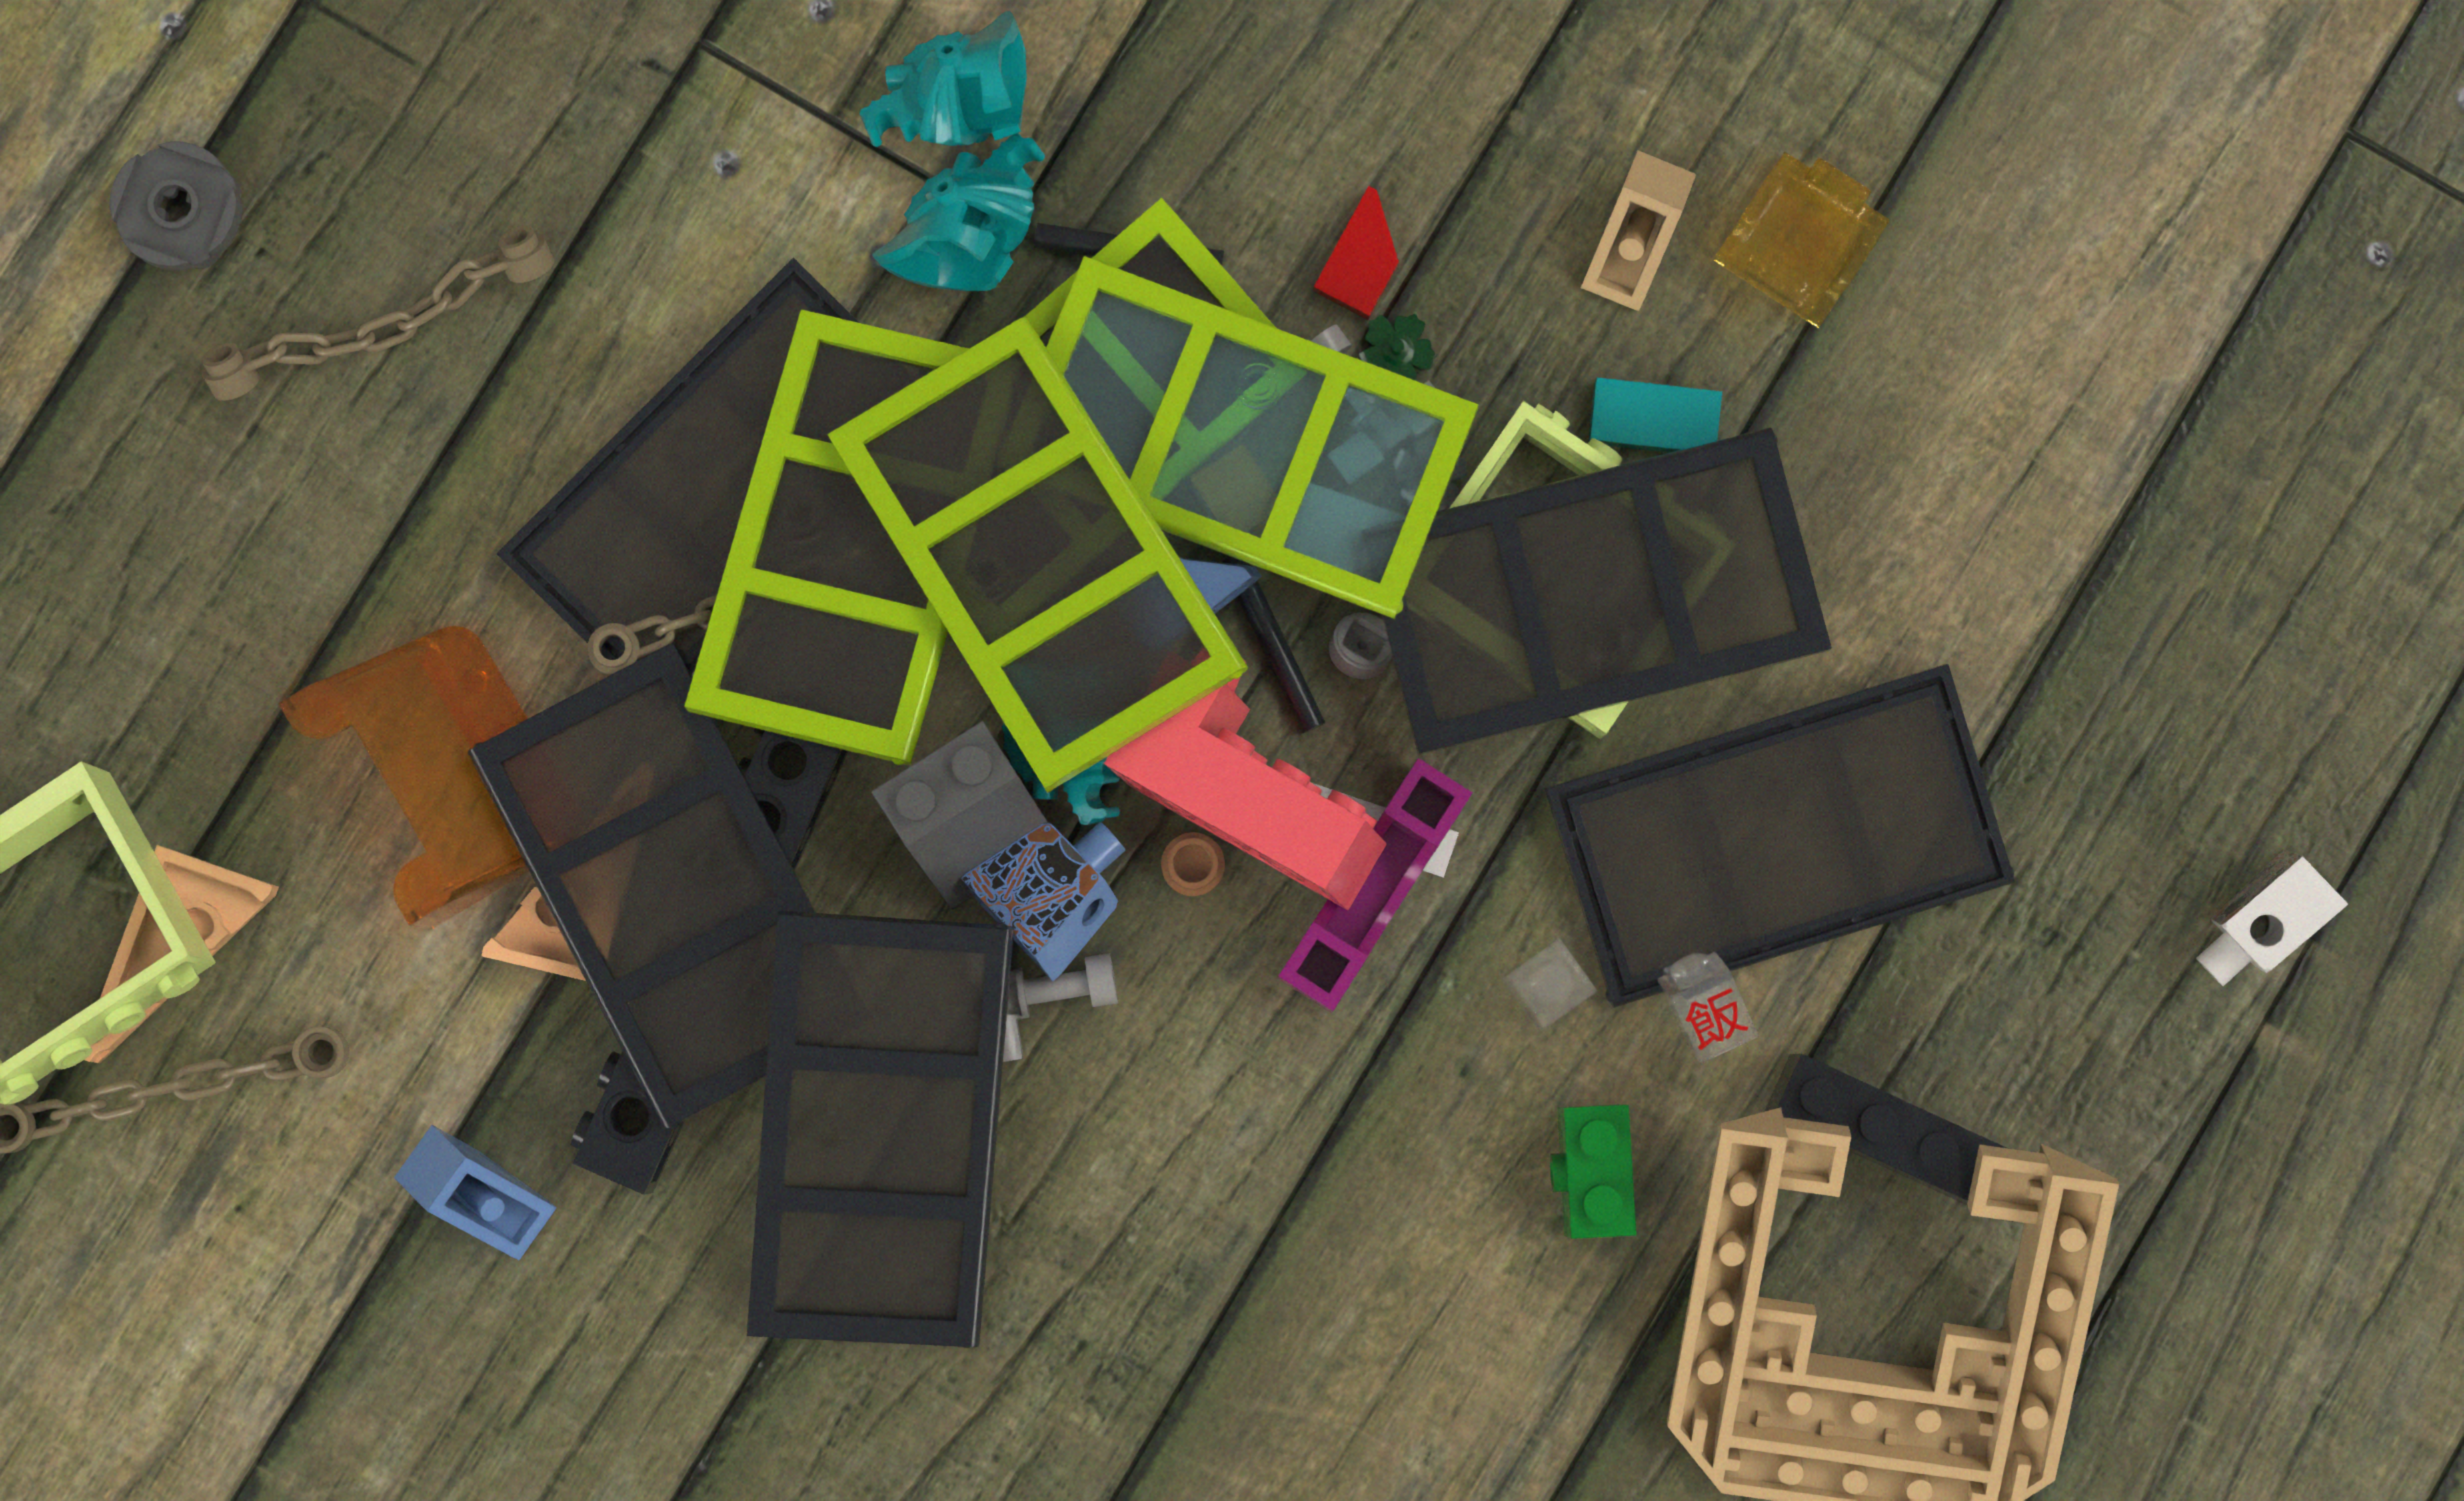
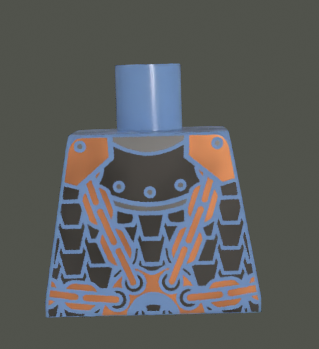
(1049, 892)

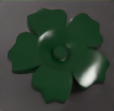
(1398, 346)

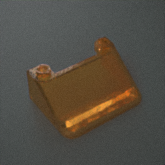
(418, 720)

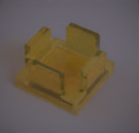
(1803, 236)

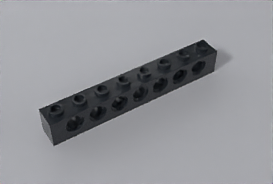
(641, 1158)

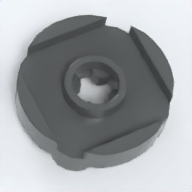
(160, 174)

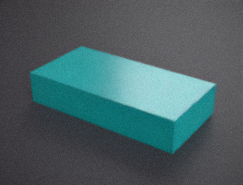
(1653, 415)

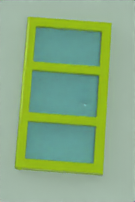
(1261, 435)

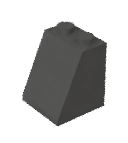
(959, 809)

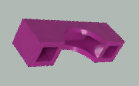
(1344, 938)

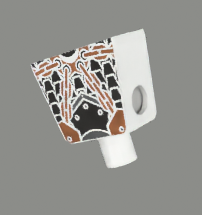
(2296, 907)

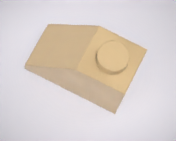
(1638, 230)

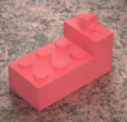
(1273, 813)

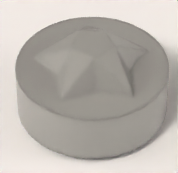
(1360, 646)

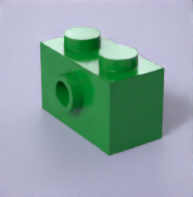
(1595, 1171)

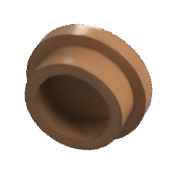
(1193, 864)

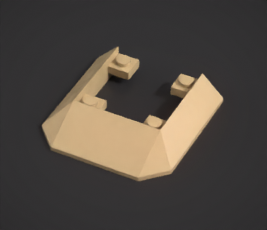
(1835, 1428)

